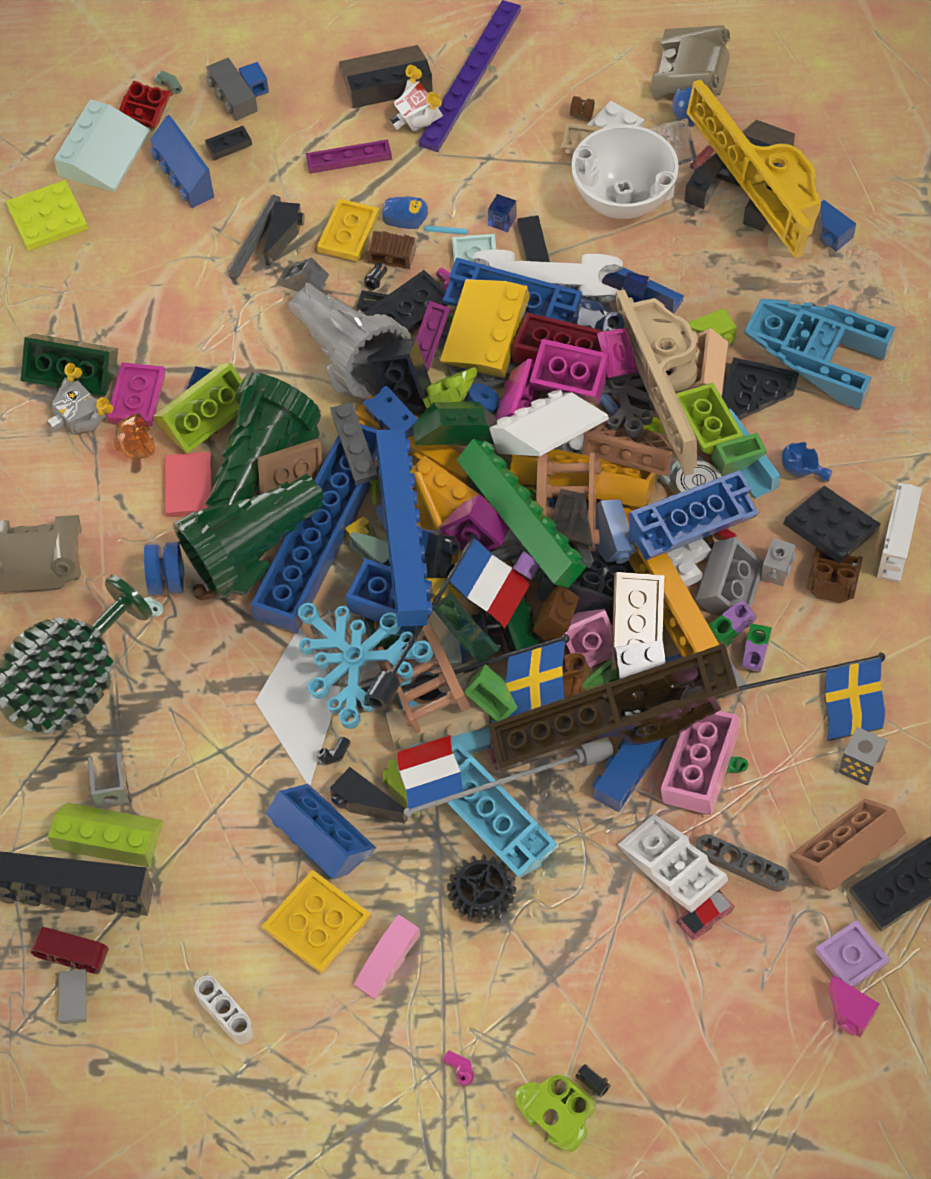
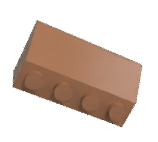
(849, 844)

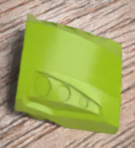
(450, 388)

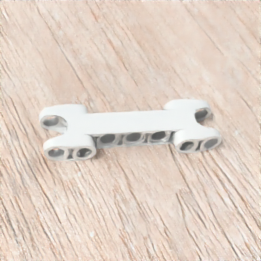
(580, 277)

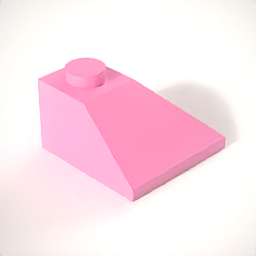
(591, 636)

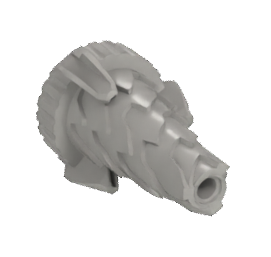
(345, 338)

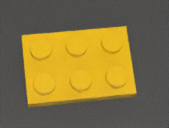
(348, 230)

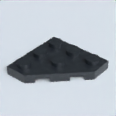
(756, 386)

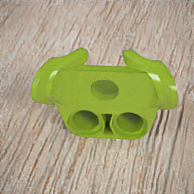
(537, 1099)

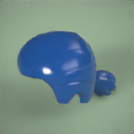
(802, 461)

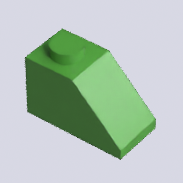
(737, 453)
(490, 694)

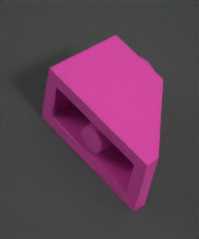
(851, 1007)

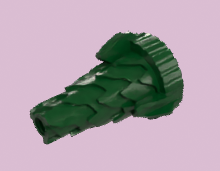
(268, 420)
(231, 539)

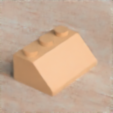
(711, 360)

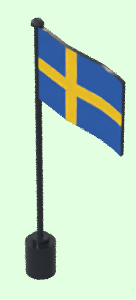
(531, 678)
(851, 695)

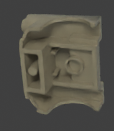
(692, 56)
(39, 555)

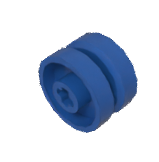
(164, 568)

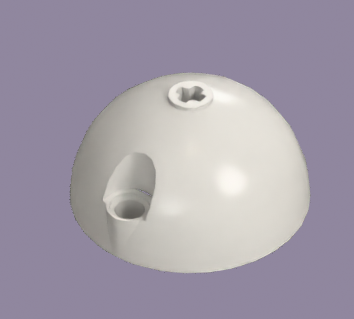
(625, 171)

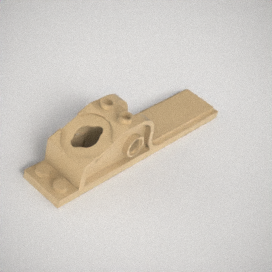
(652, 362)

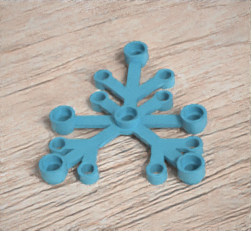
(337, 640)

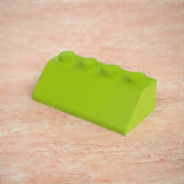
(201, 408)
(105, 834)

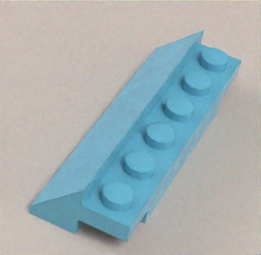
(500, 819)

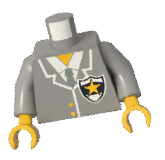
(76, 406)

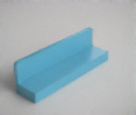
(761, 474)

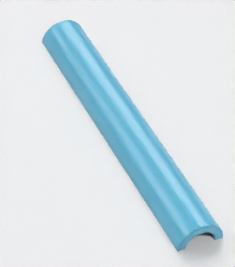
(446, 230)

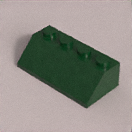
(47, 356)
(519, 630)

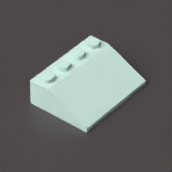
(100, 147)

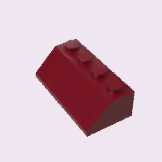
(538, 327)

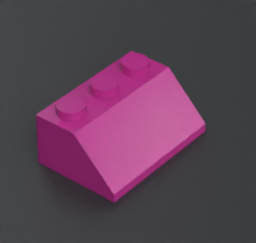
(570, 370)
(518, 391)

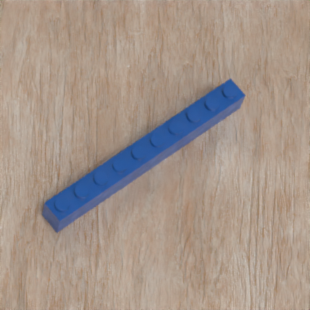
(401, 528)

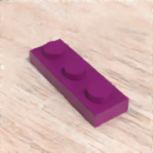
(431, 331)

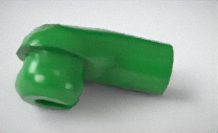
(737, 765)

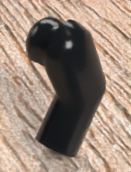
(334, 755)

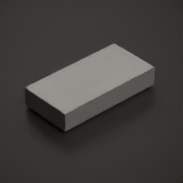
(72, 996)

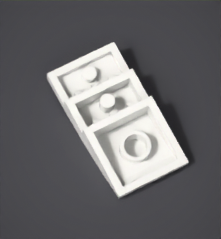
(673, 862)

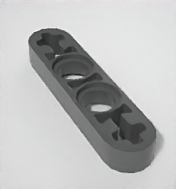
(743, 859)

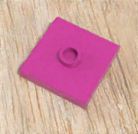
(619, 350)

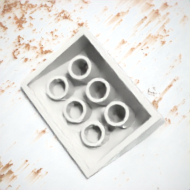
(545, 424)

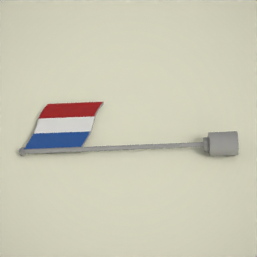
(434, 778)

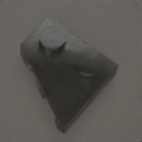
(572, 517)

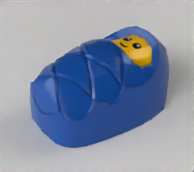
(404, 212)

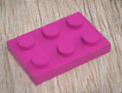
(137, 391)

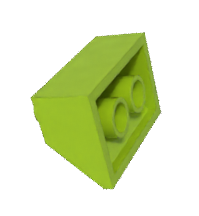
(708, 417)

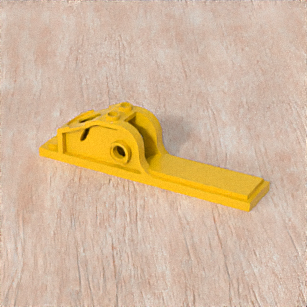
(794, 199)

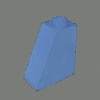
(613, 531)

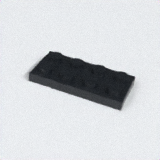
(410, 301)
(897, 886)

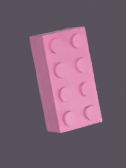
(701, 763)

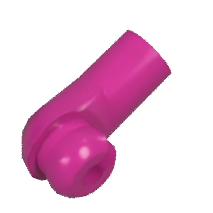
(444, 275)
(462, 1065)

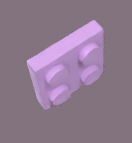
(852, 954)

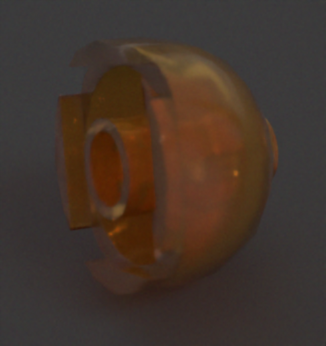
(133, 439)

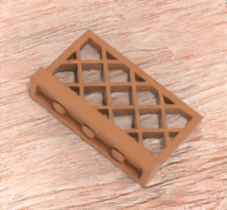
(627, 452)

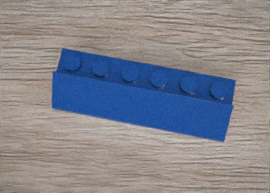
(544, 299)
(691, 515)

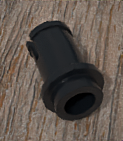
(372, 280)
(593, 1081)

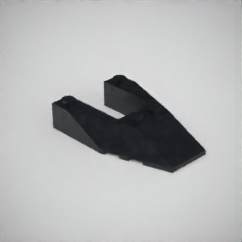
(711, 172)

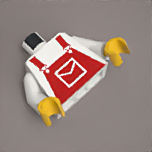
(416, 105)

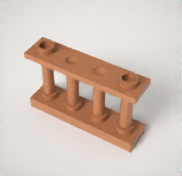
(546, 490)
(445, 678)

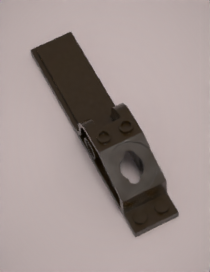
(597, 713)

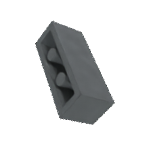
(231, 89)

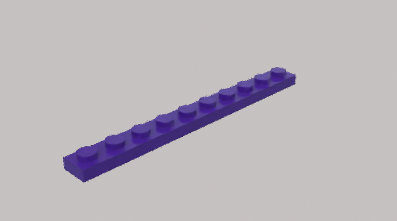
(470, 75)

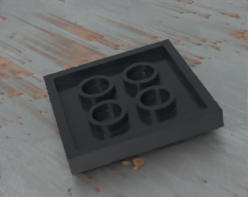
(832, 524)

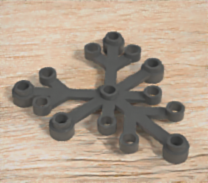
(624, 386)

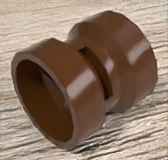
(580, 105)

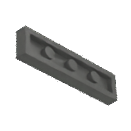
(354, 443)

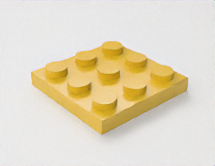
(316, 921)

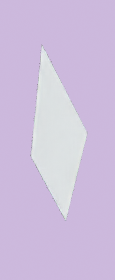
(291, 710)

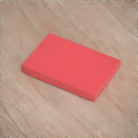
(187, 482)

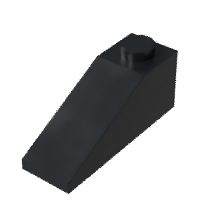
(282, 229)
(364, 798)

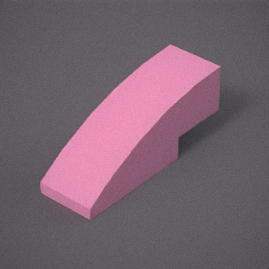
(387, 957)

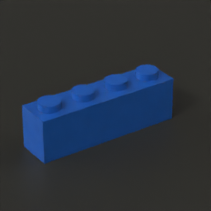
(625, 772)

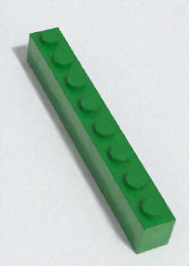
(521, 513)

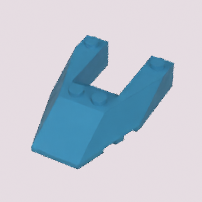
(808, 338)

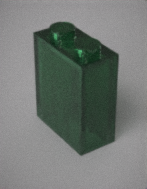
(465, 628)

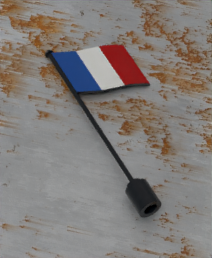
(480, 580)

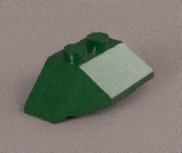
(454, 424)

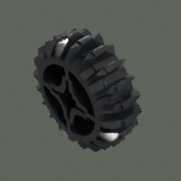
(500, 897)

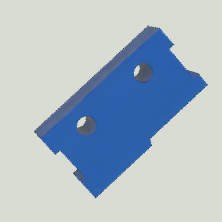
(390, 412)

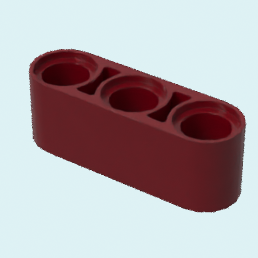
(69, 950)

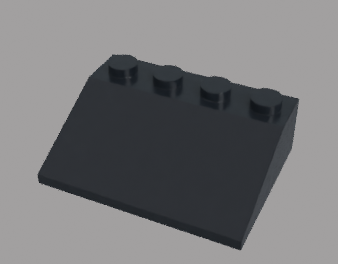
(383, 75)
(592, 586)

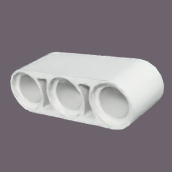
(219, 999)

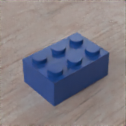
(373, 594)

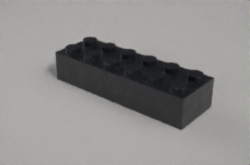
(75, 884)

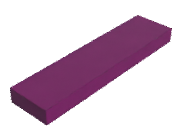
(348, 156)

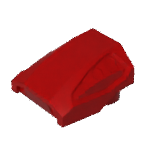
(145, 103)

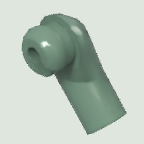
(170, 79)

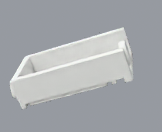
(899, 532)

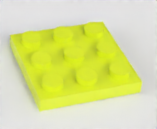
(46, 215)

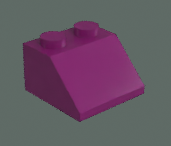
(477, 518)

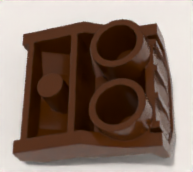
(832, 579)

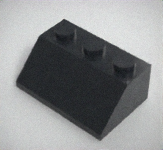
(402, 371)

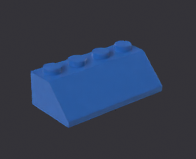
(181, 163)
(319, 830)

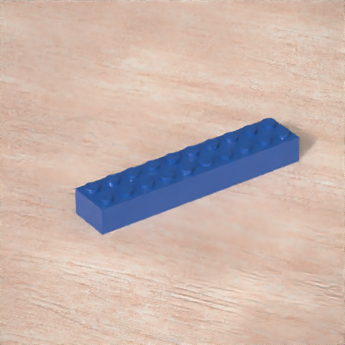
(312, 547)

